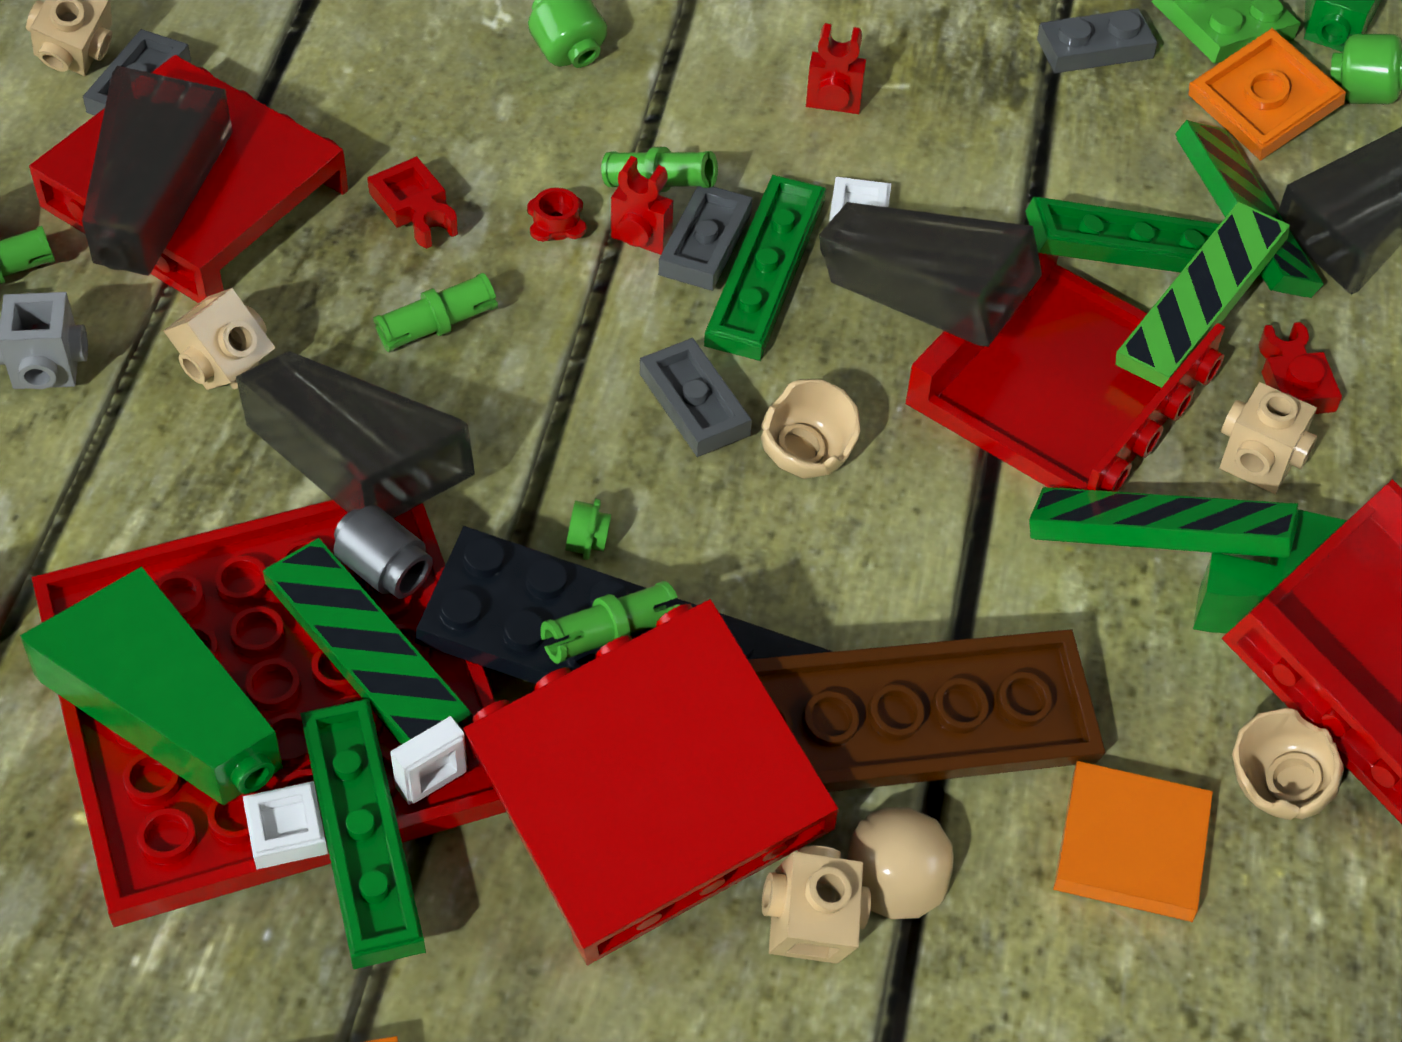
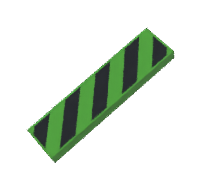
(1202, 293)

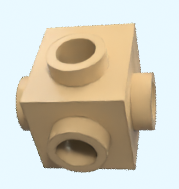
(70, 32)
(219, 340)
(1267, 437)
(816, 905)

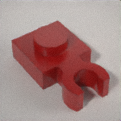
(836, 73)
(413, 195)
(638, 210)
(1298, 372)

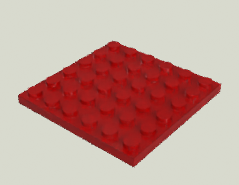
(156, 833)

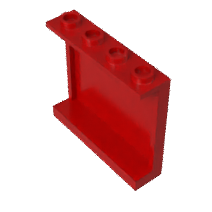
(252, 185)
(1051, 386)
(1335, 643)
(650, 778)

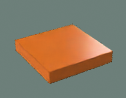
(1266, 93)
(1134, 841)

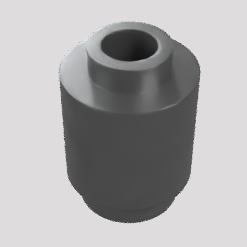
(382, 551)

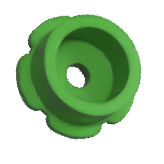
(587, 528)

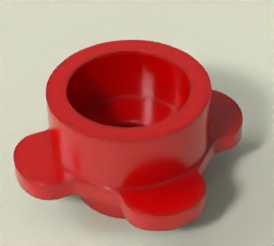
(556, 215)

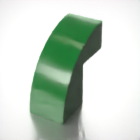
(1237, 585)

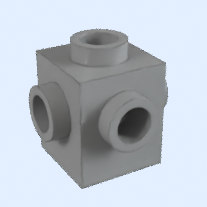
(41, 340)

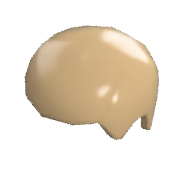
(811, 428)
(1287, 764)
(903, 861)

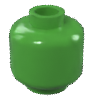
(567, 31)
(1369, 68)

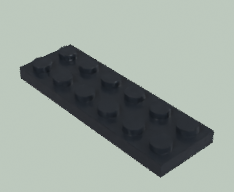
(502, 592)

